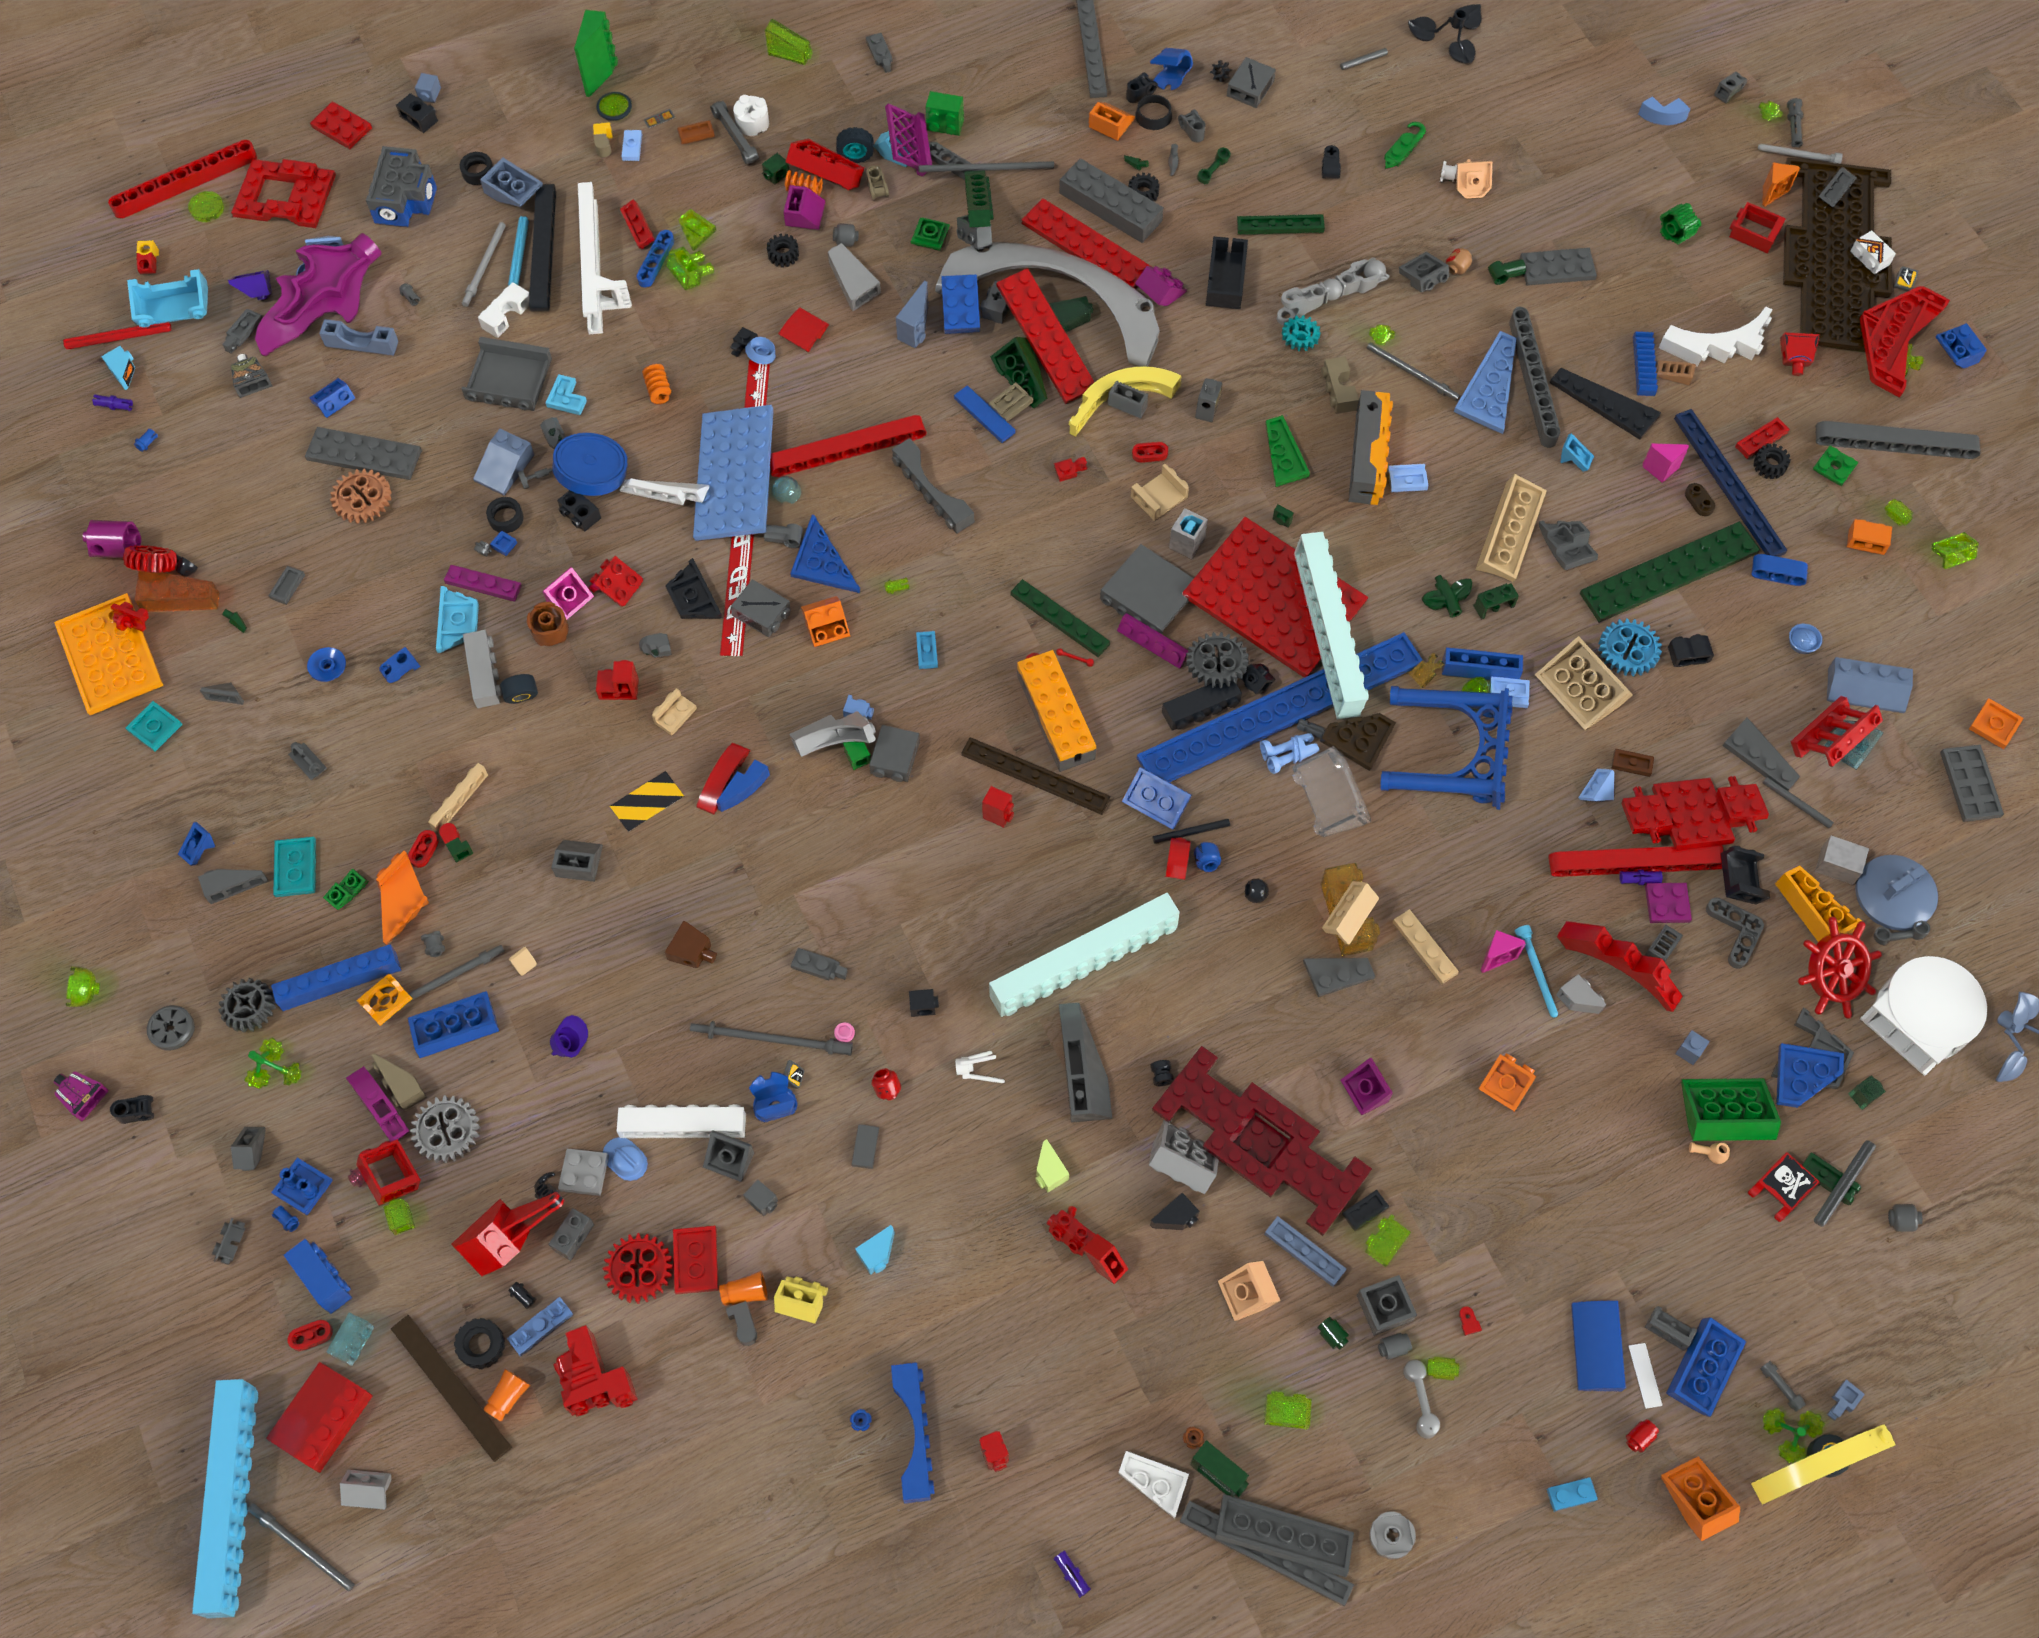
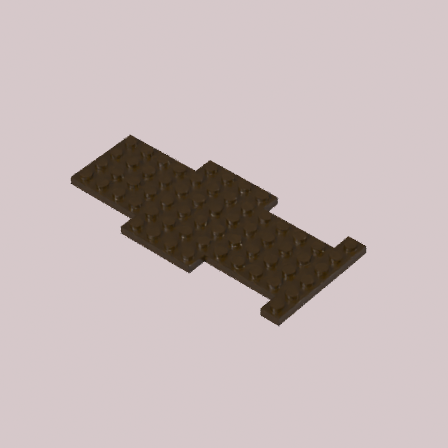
(1820, 258)

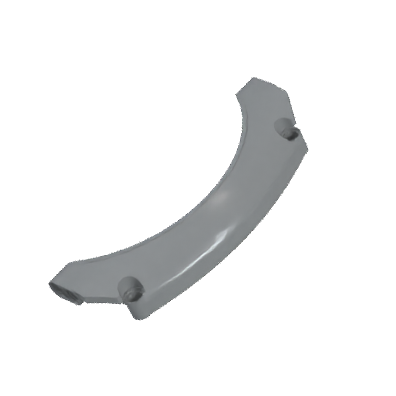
(1126, 303)

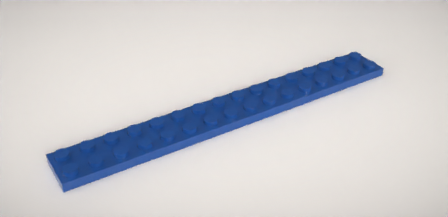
(1272, 713)

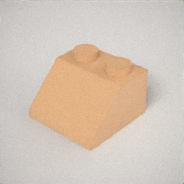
(1248, 1290)

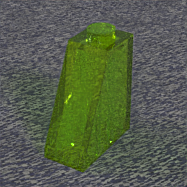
(786, 43)

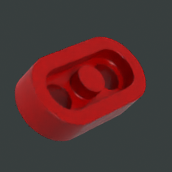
(1150, 452)
(421, 849)
(311, 1335)

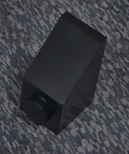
(1176, 1215)

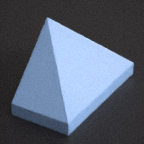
(326, 240)
(1599, 787)

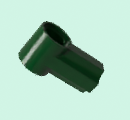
(1502, 272)

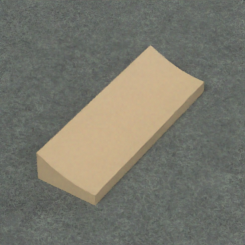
(1511, 528)

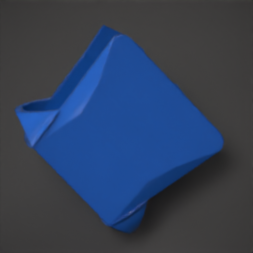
(1173, 69)
(769, 1091)

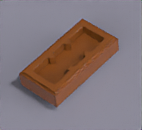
(695, 132)

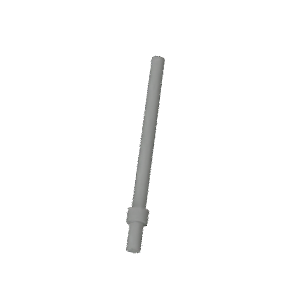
(471, 289)

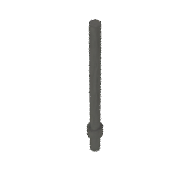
(1442, 388)
(484, 957)
(268, 1521)

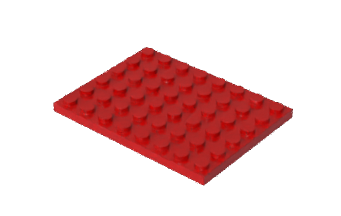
(1260, 595)

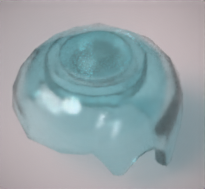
(786, 489)

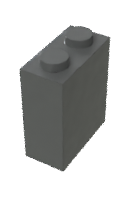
(894, 753)

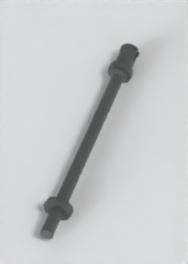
(830, 1046)

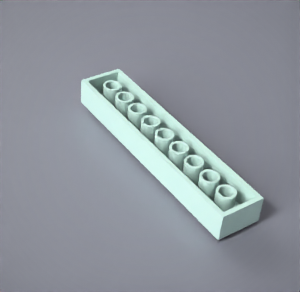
(1330, 625)
(1084, 955)

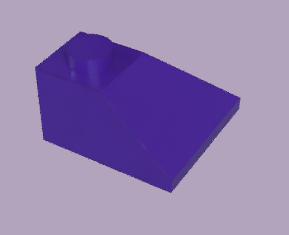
(253, 284)

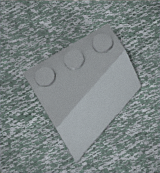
(1183, 1158)

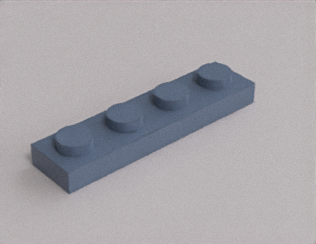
(1305, 1251)

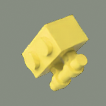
(800, 1299)

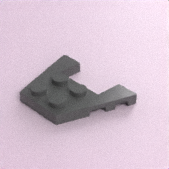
(1822, 1040)

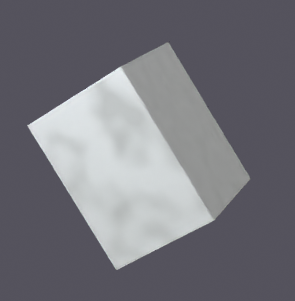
(1188, 533)
(1842, 860)

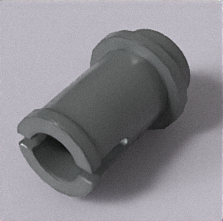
(407, 291)

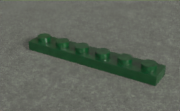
(1060, 618)

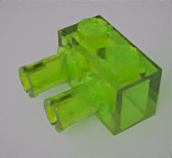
(685, 267)

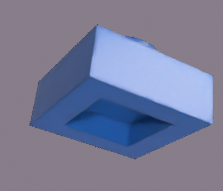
(503, 543)

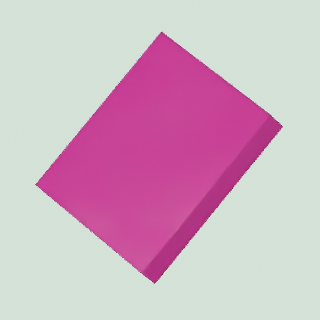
(1664, 459)
(568, 592)
(1502, 950)

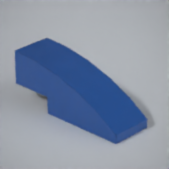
(743, 785)

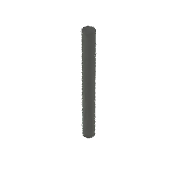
(1797, 802)

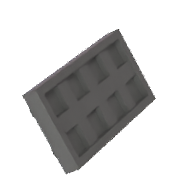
(1558, 266)
(1971, 783)

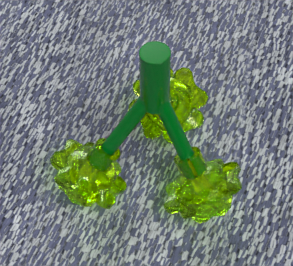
(271, 1051)
(1809, 1424)

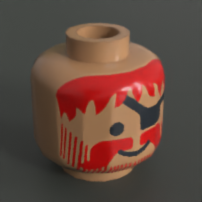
(1459, 261)

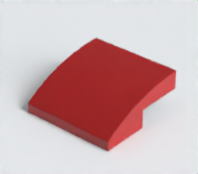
(803, 329)

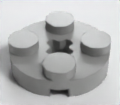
(1384, 1545)

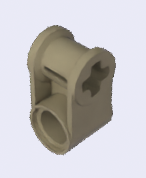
(876, 182)

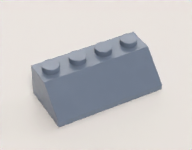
(1870, 684)

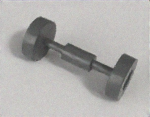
(538, 474)

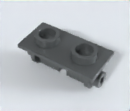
(306, 760)
(225, 1250)

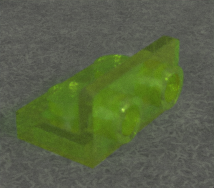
(1956, 549)
(1387, 1241)

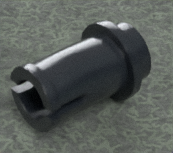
(521, 1294)

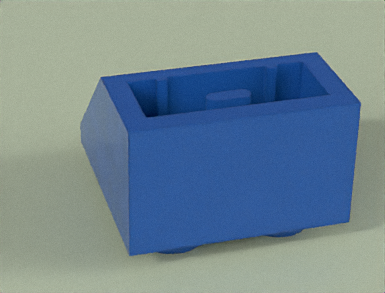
(1962, 345)

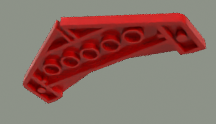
(1888, 330)

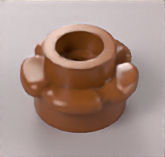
(1187, 1437)

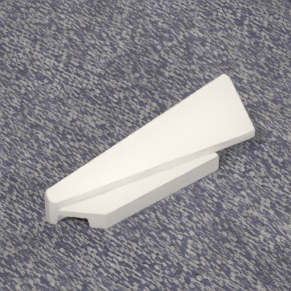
(665, 491)

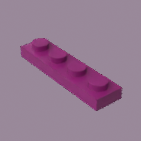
(482, 583)
(1152, 640)

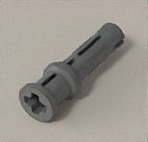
(1795, 110)

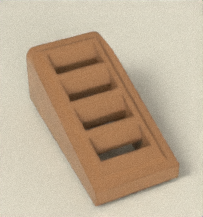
(1682, 367)

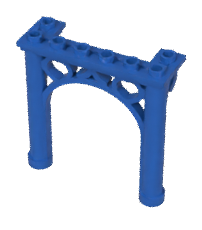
(1482, 786)

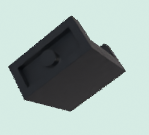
(1741, 875)

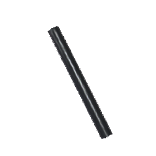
(1191, 831)

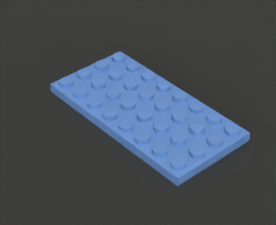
(737, 469)

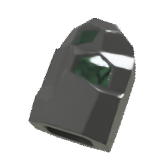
(552, 431)
(655, 645)

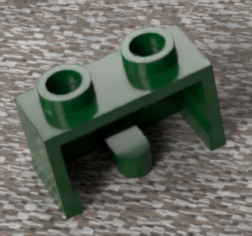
(1494, 597)

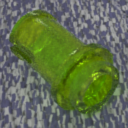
(893, 586)

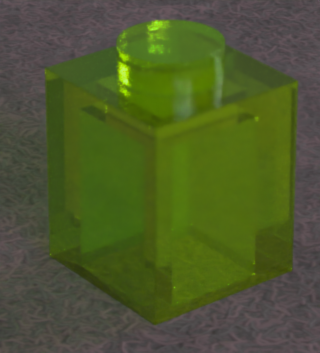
(399, 1216)

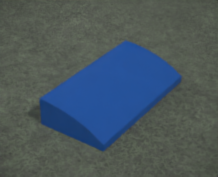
(453, 1024)
(1598, 1346)
(1706, 1367)

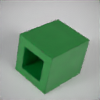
(857, 754)

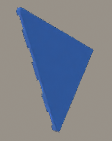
(820, 561)

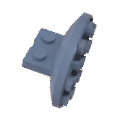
(1896, 892)

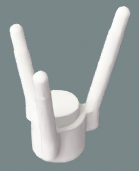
(965, 1066)

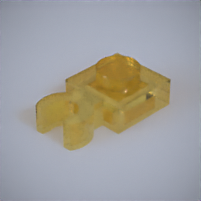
(1424, 672)

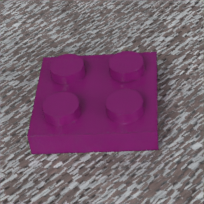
(1668, 903)

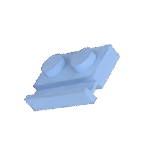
(1407, 477)
(1517, 688)

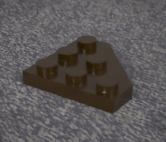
(1359, 738)

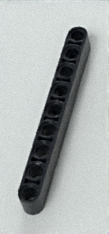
(542, 248)

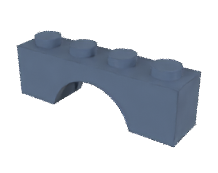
(338, 335)

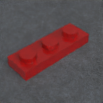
(637, 224)
(1765, 435)

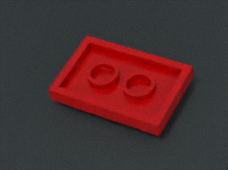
(341, 125)
(695, 1260)

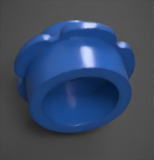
(860, 1414)

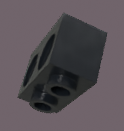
(581, 507)

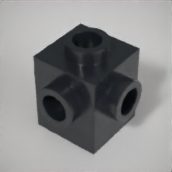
(1257, 678)

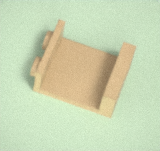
(1160, 493)

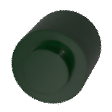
(1333, 1333)

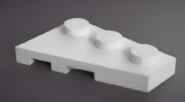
(1155, 1480)

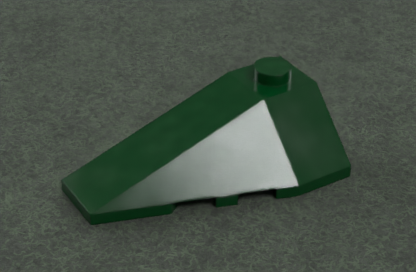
(1019, 364)

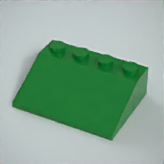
(595, 50)
(1730, 1109)

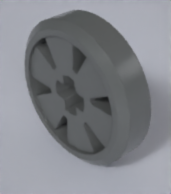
(171, 1039)

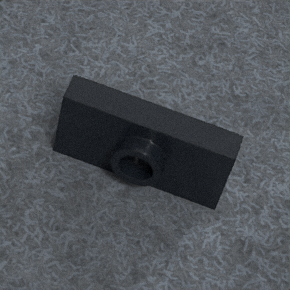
(1365, 1210)

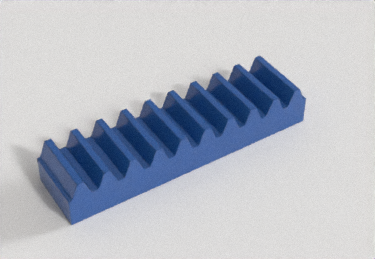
(1645, 363)

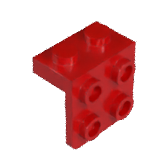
(616, 581)

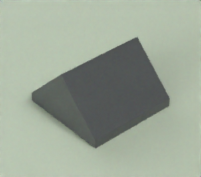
(728, 1156)

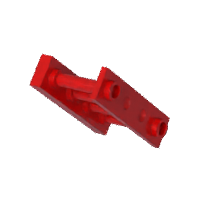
(1827, 721)

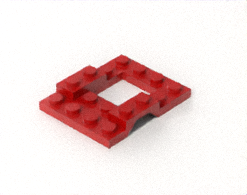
(305, 201)

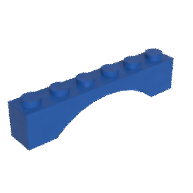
(915, 1480)

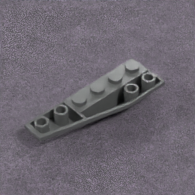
(1084, 1069)

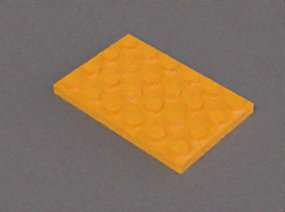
(107, 661)

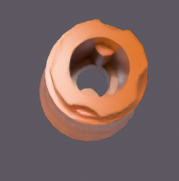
(745, 1289)
(505, 1395)

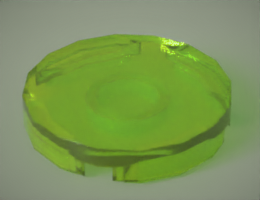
(206, 206)

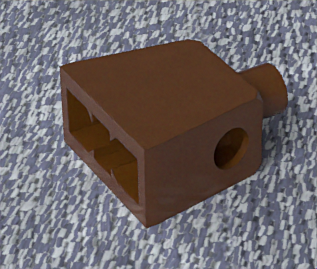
(690, 947)

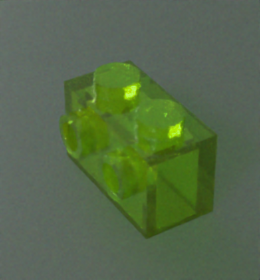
(1287, 1410)

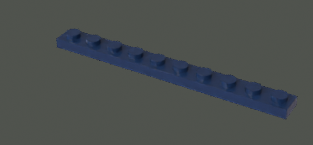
(1730, 484)

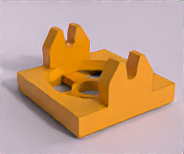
(382, 1016)

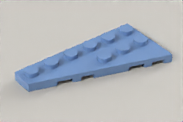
(1489, 389)

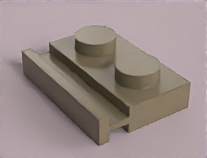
(1011, 402)

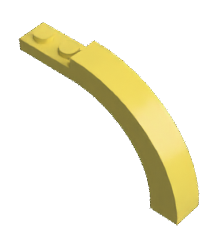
(1142, 378)
(1823, 1463)

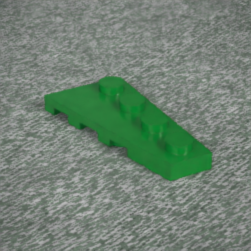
(1285, 455)

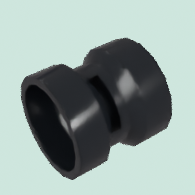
(1162, 1073)

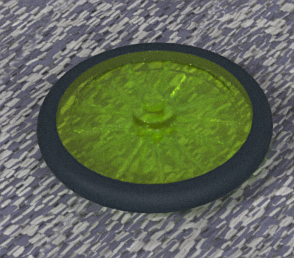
(614, 106)

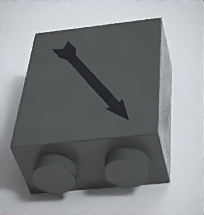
(1251, 82)
(761, 608)

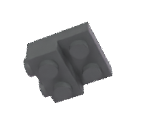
(1425, 272)

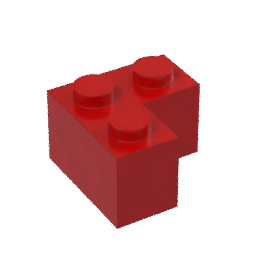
(618, 683)

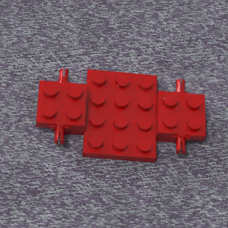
(1695, 812)

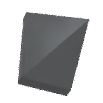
(222, 693)

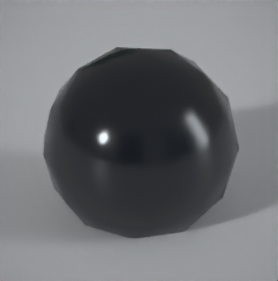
(1256, 890)

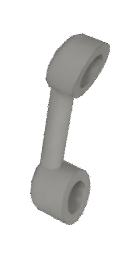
(1415, 1372)

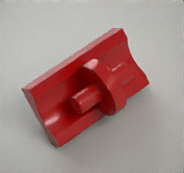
(126, 617)

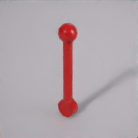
(1089, 662)

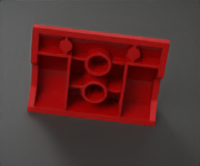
(319, 1417)

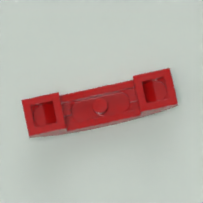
(721, 776)

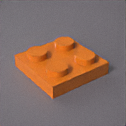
(1996, 723)

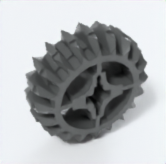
(237, 1018)

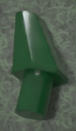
(1136, 162)
(235, 620)

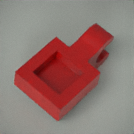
(1067, 469)

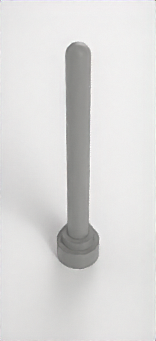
(1833, 158)

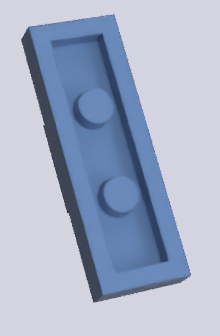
(540, 1326)

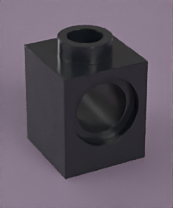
(923, 1002)

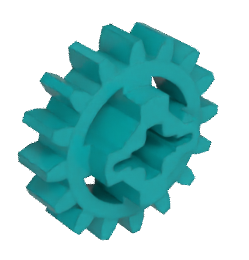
(1301, 333)

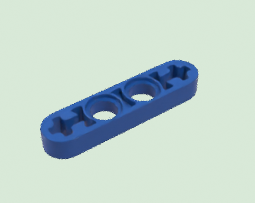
(655, 258)

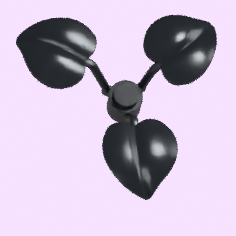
(1467, 16)

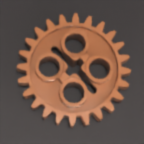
(373, 485)

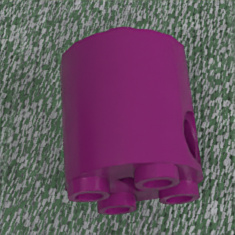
(110, 538)

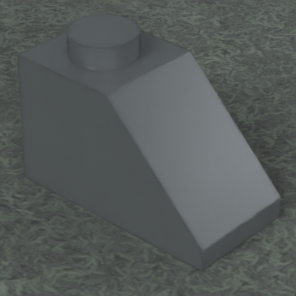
(248, 1148)

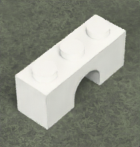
(511, 299)

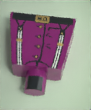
(79, 1093)

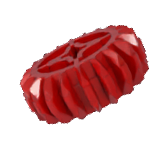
(149, 558)

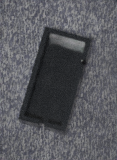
(1226, 273)

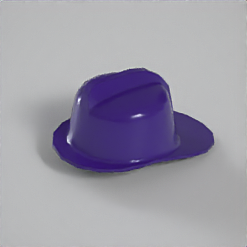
(569, 1037)

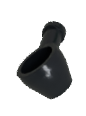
(185, 567)

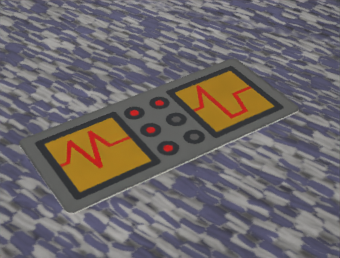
(659, 118)

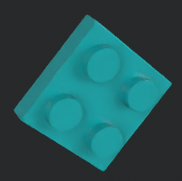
(154, 726)

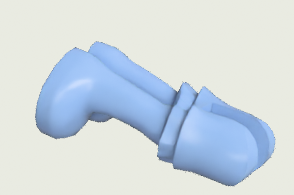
(1296, 744)

